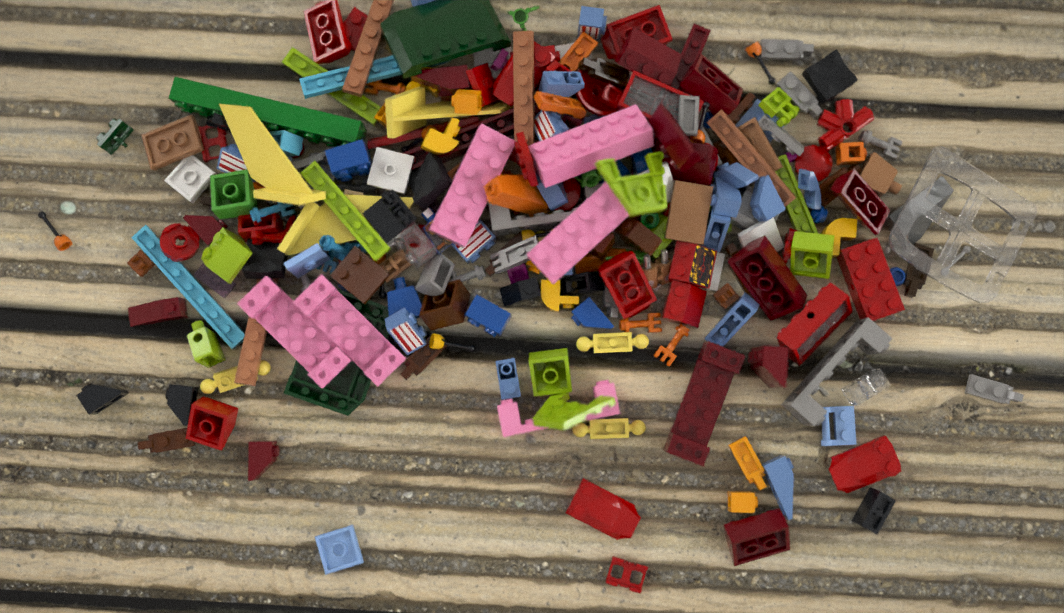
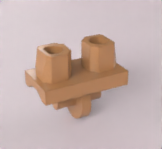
(395, 264)

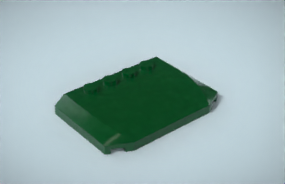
(442, 33)
(351, 384)

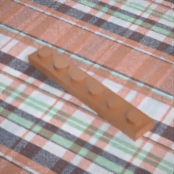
(367, 48)
(524, 84)
(747, 154)
(251, 351)

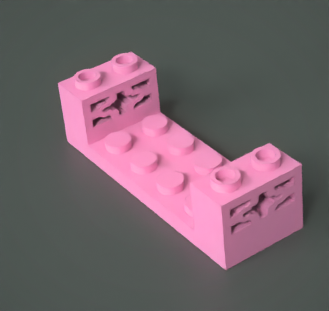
(349, 330)
(295, 331)
(511, 421)

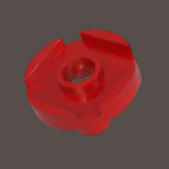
(177, 252)

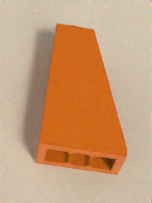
(515, 194)

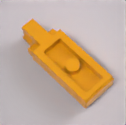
(748, 462)

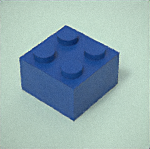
(349, 160)
(487, 315)

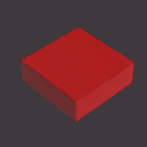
(611, 96)

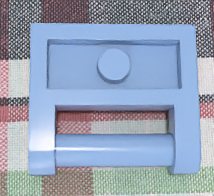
(843, 426)

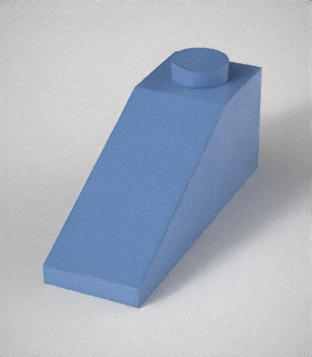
(733, 320)
(780, 480)

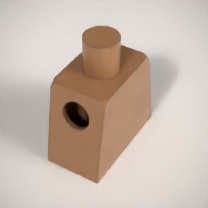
(880, 175)

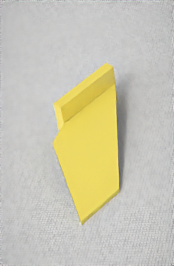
(409, 111)
(266, 159)
(320, 220)

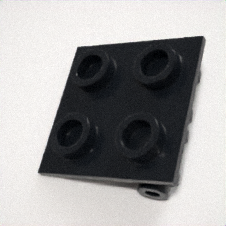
(389, 215)

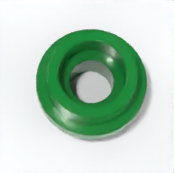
(643, 219)

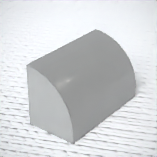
(435, 276)

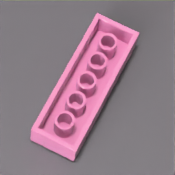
(581, 147)
(466, 194)
(578, 234)

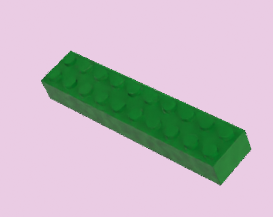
(275, 115)

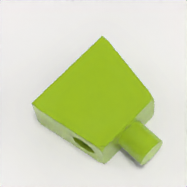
(205, 345)

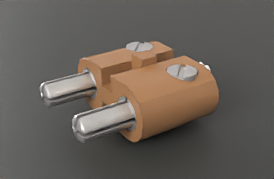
(658, 271)

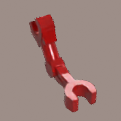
(259, 237)
(788, 243)

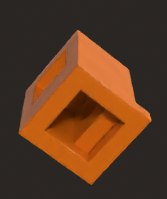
(855, 148)

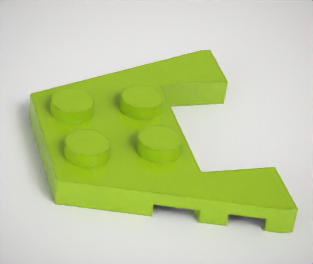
(640, 192)
(562, 415)

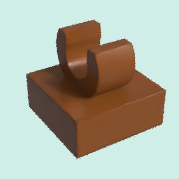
(141, 263)
(725, 296)

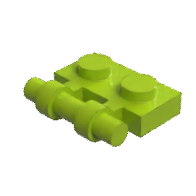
(779, 105)

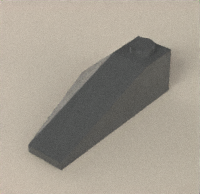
(938, 195)

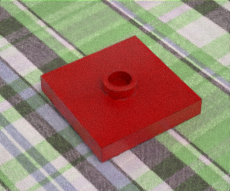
(482, 79)

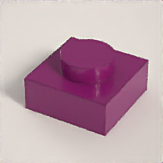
(500, 60)
(518, 273)

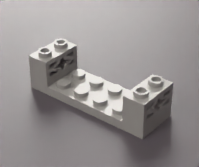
(504, 225)
(861, 334)

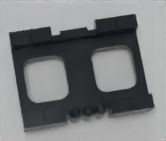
(217, 121)

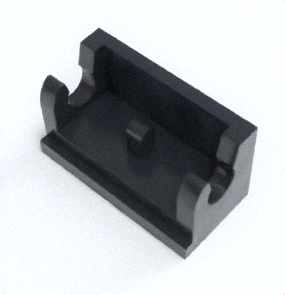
(873, 510)

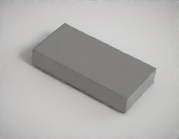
(688, 114)

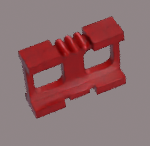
(207, 143)
(624, 580)

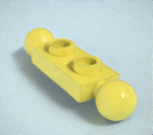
(612, 342)
(225, 379)
(609, 428)

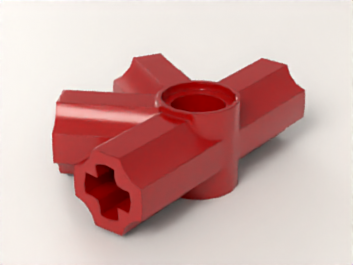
(843, 117)

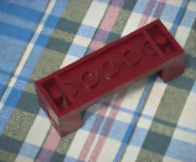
(702, 402)

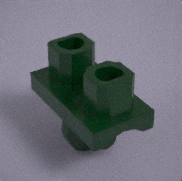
(115, 136)

